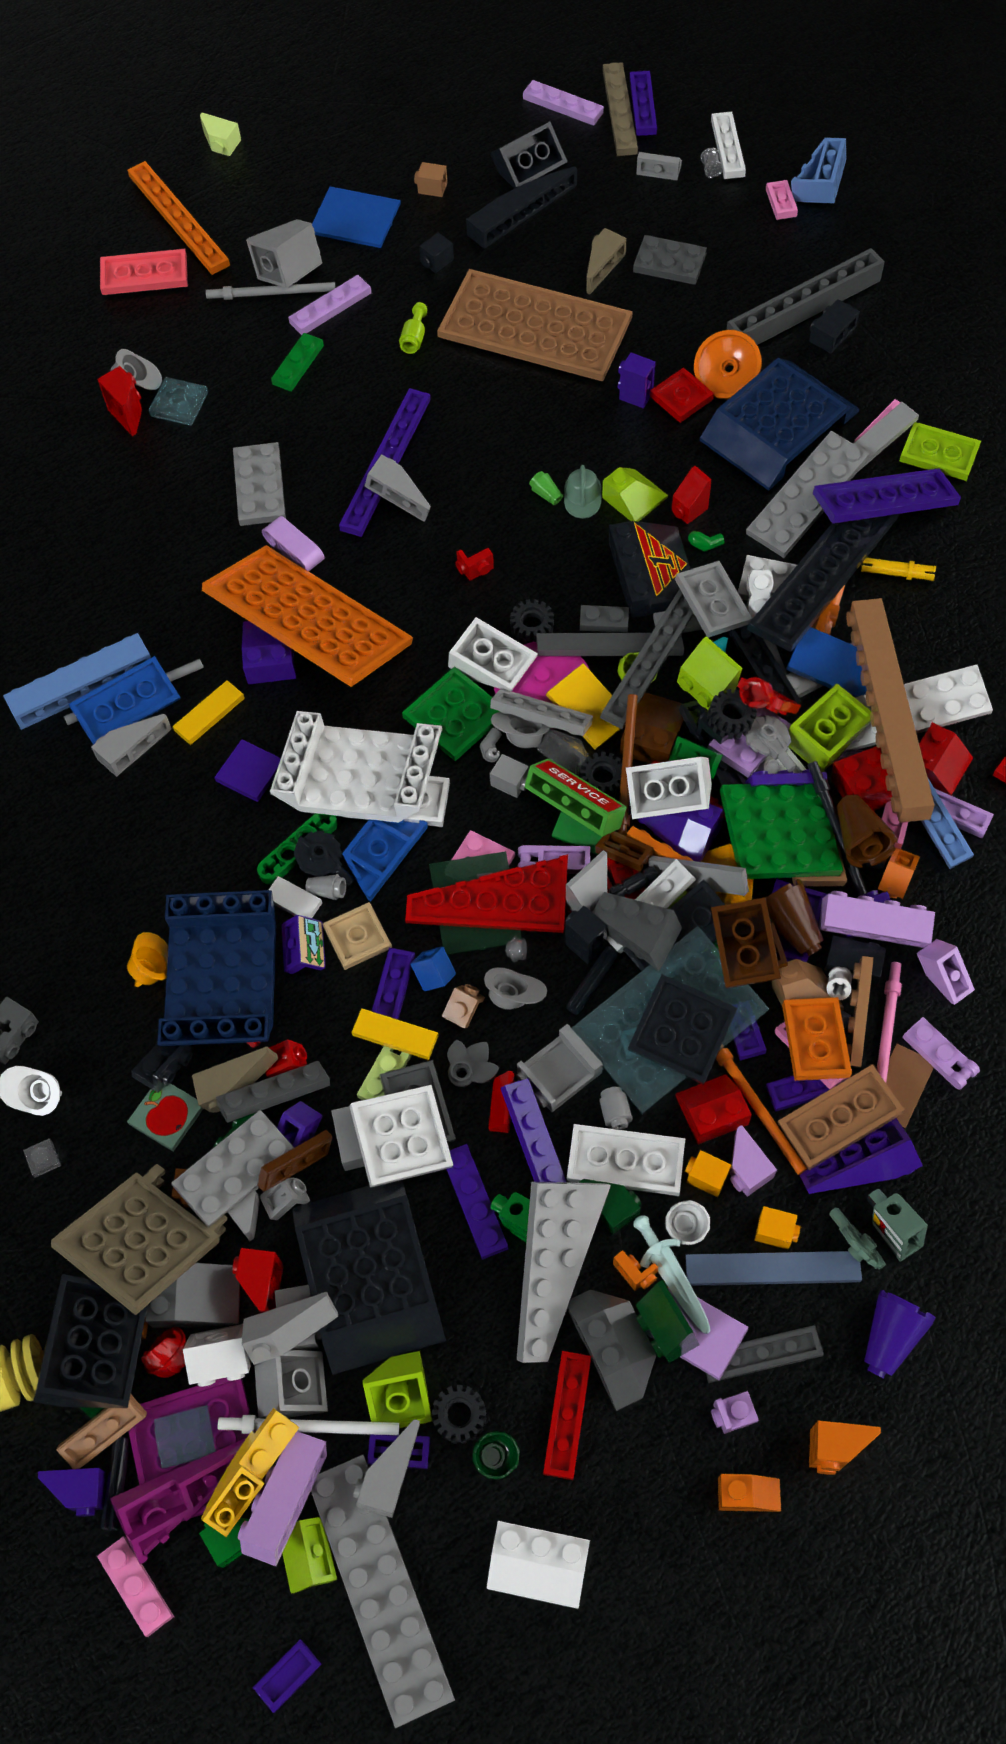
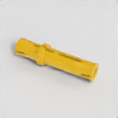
(896, 568)

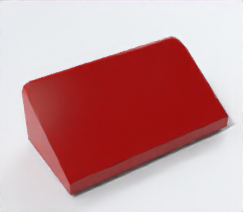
(499, 1114)

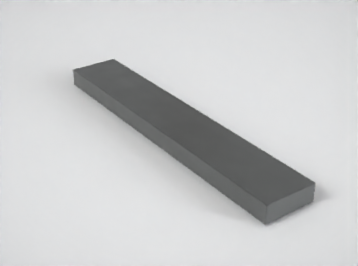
(596, 644)

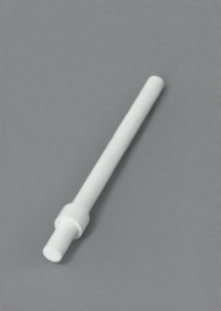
(251, 1423)

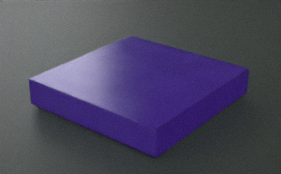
(248, 770)

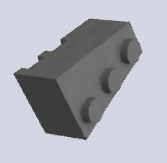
(639, 926)

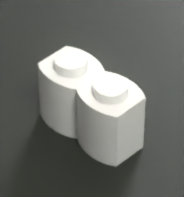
(758, 587)

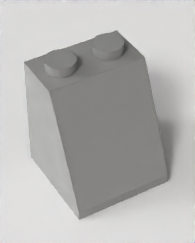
(285, 253)

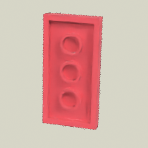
(143, 271)

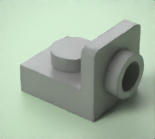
(283, 1197)

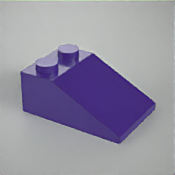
(265, 656)

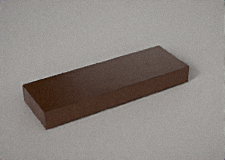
(294, 1160)

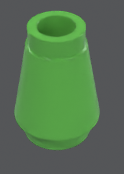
(546, 488)

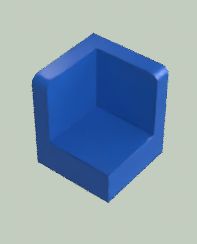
(433, 968)

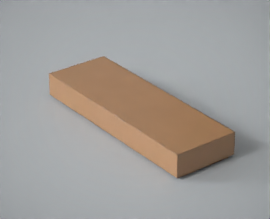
(100, 1433)

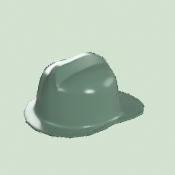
(582, 493)

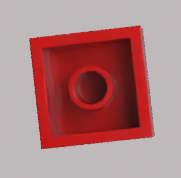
(863, 777)

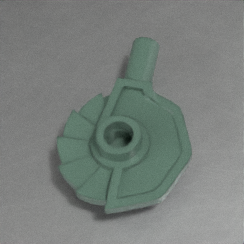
(861, 1245)

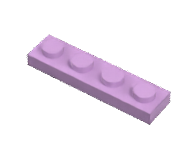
(563, 102)
(330, 305)

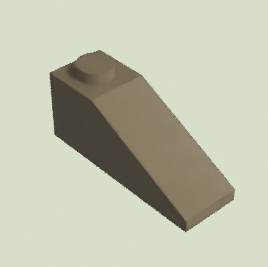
(606, 253)
(231, 1076)

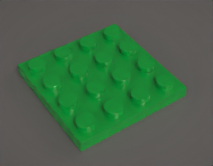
(780, 831)

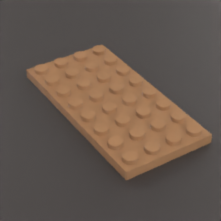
(535, 324)

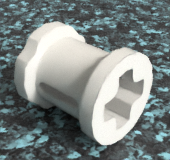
(840, 990)

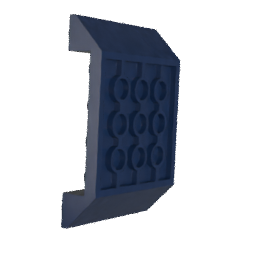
(774, 421)
(219, 968)

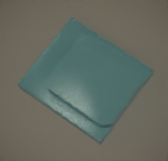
(184, 1436)

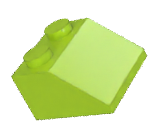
(708, 673)

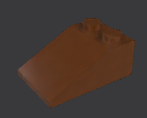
(655, 729)
(745, 943)

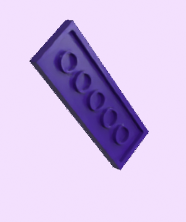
(886, 495)

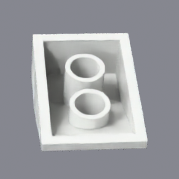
(490, 656)

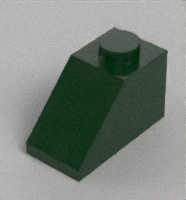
(619, 1207)

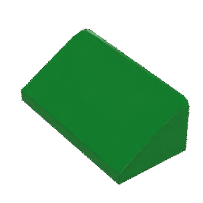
(575, 833)

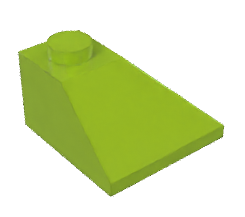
(631, 493)
(398, 1391)

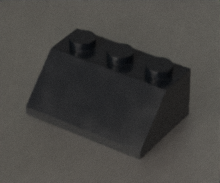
(529, 156)

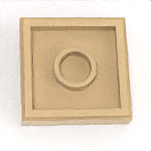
(357, 935)

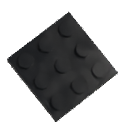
(682, 1029)

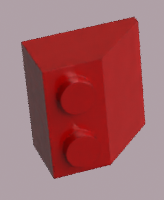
(122, 398)
(944, 758)
(714, 1108)
(259, 1276)

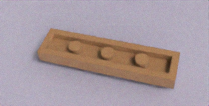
(860, 999)

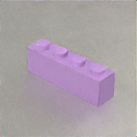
(876, 920)
(282, 1498)

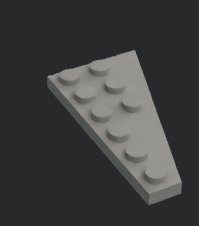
(557, 1241)

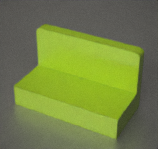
(308, 1556)

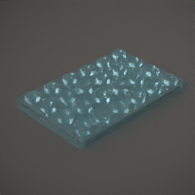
(613, 1023)

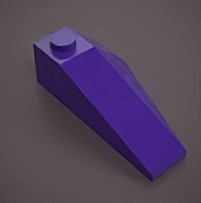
(687, 832)
(875, 1158)

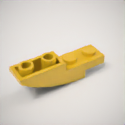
(246, 1470)

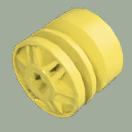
(19, 1371)

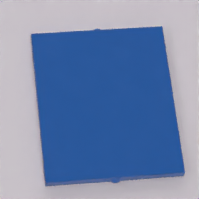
(355, 217)

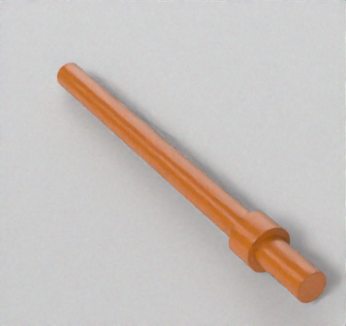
(725, 1059)

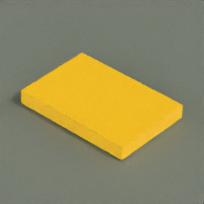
(585, 694)

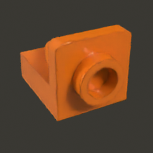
(629, 1269)

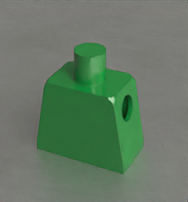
(513, 1213)

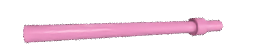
(892, 991)

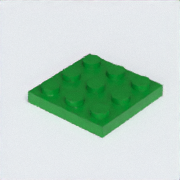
(456, 706)

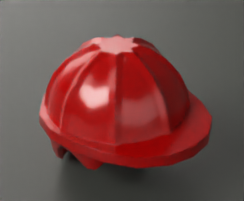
(166, 1354)

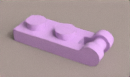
(577, 855)
(940, 1053)

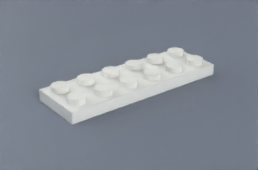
(939, 700)

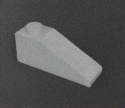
(395, 485)
(126, 744)
(283, 1328)
(384, 1479)

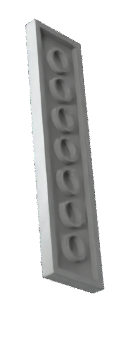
(381, 1597)

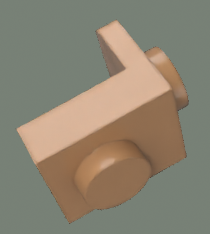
(462, 1005)

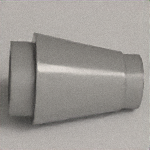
(327, 886)

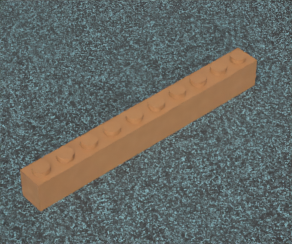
(890, 711)

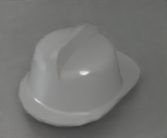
(144, 371)
(519, 731)
(513, 989)

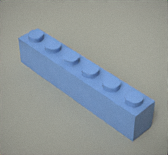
(56, 690)

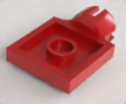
(760, 694)

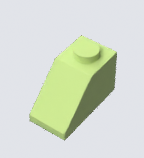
(220, 133)

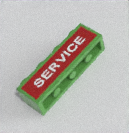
(575, 797)

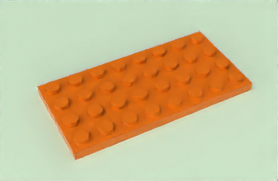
(308, 615)

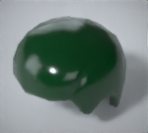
(496, 1455)

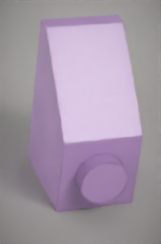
(946, 970)
(749, 1164)

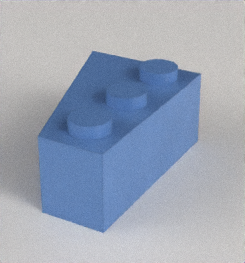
(822, 174)

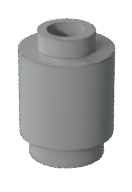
(615, 1108)

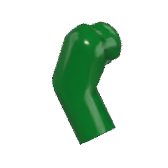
(705, 542)

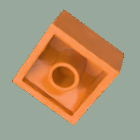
(837, 1444)

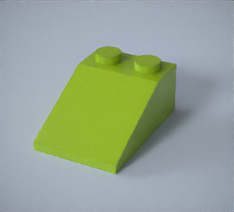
(828, 727)

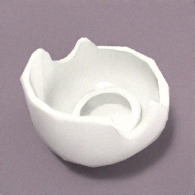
(687, 1222)

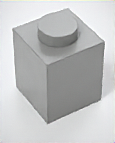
(509, 776)

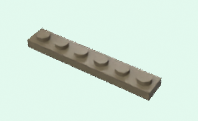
(620, 109)

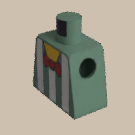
(897, 1223)

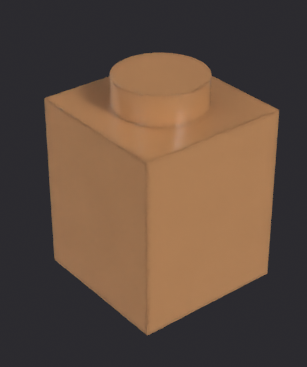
(431, 179)

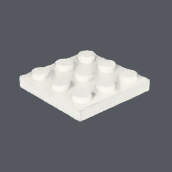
(400, 1135)

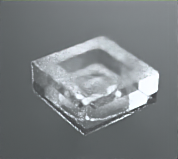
(42, 1158)

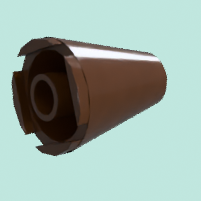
(864, 832)
(795, 918)

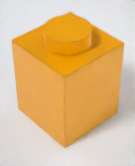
(707, 1173)
(777, 1228)

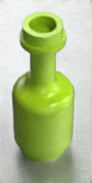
(413, 330)

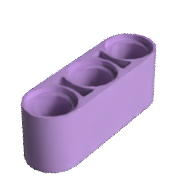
(293, 543)

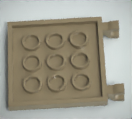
(137, 1240)

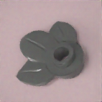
(472, 1061)

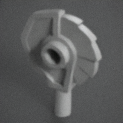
(771, 737)

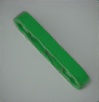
(290, 844)

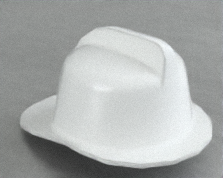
(29, 1090)

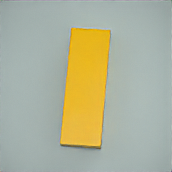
(208, 712)
(395, 1034)

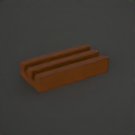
(622, 853)

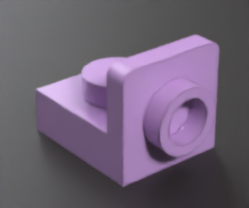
(734, 1412)

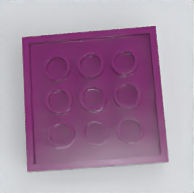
(223, 1400)

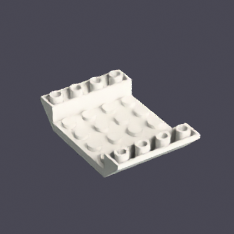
(355, 769)

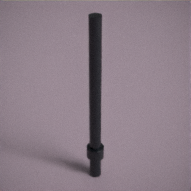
(822, 788)

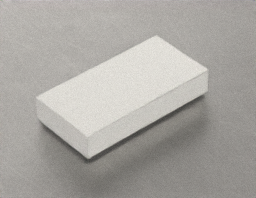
(294, 899)

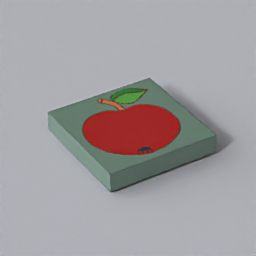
(166, 1115)

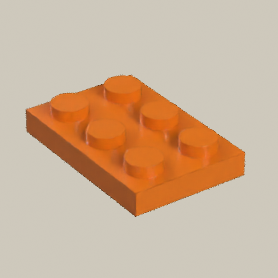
(816, 1039)

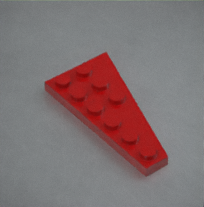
(509, 899)

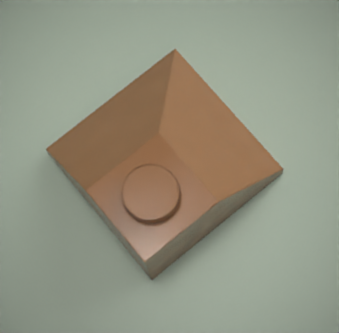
(801, 981)

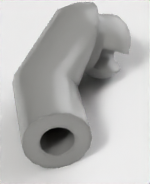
(488, 746)

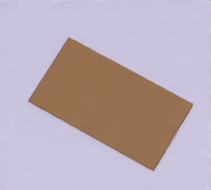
(907, 1079)

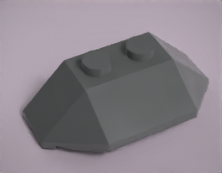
(615, 1344)

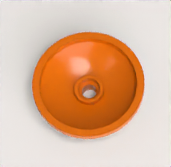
(719, 352)

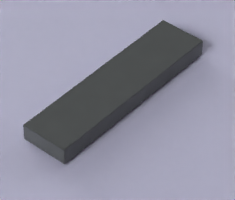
(773, 1352)

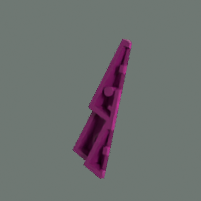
(162, 1503)

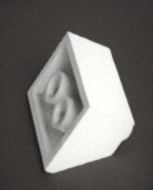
(669, 787)
(538, 1564)

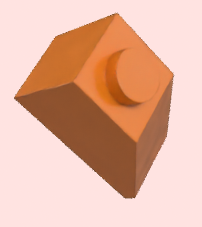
(898, 873)
(748, 1493)

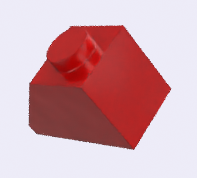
(692, 496)

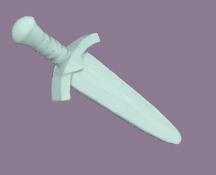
(671, 1272)

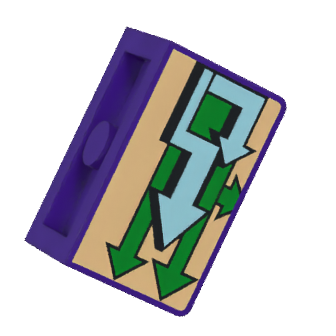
(303, 944)

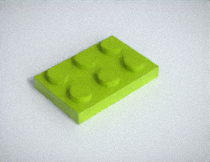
(938, 448)

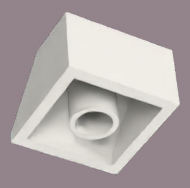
(216, 1356)

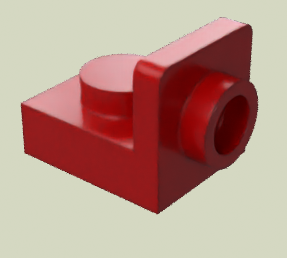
(290, 1056)

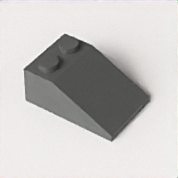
(198, 1299)

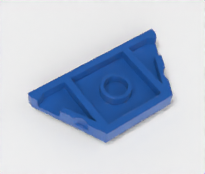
(379, 851)

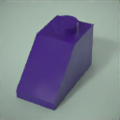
(299, 1123)
(77, 1488)

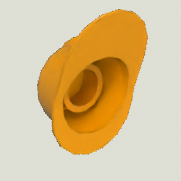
(148, 959)

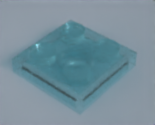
(178, 401)

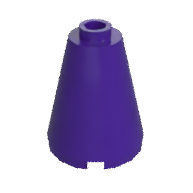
(894, 1333)

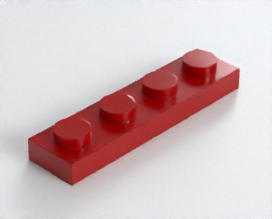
(567, 1415)

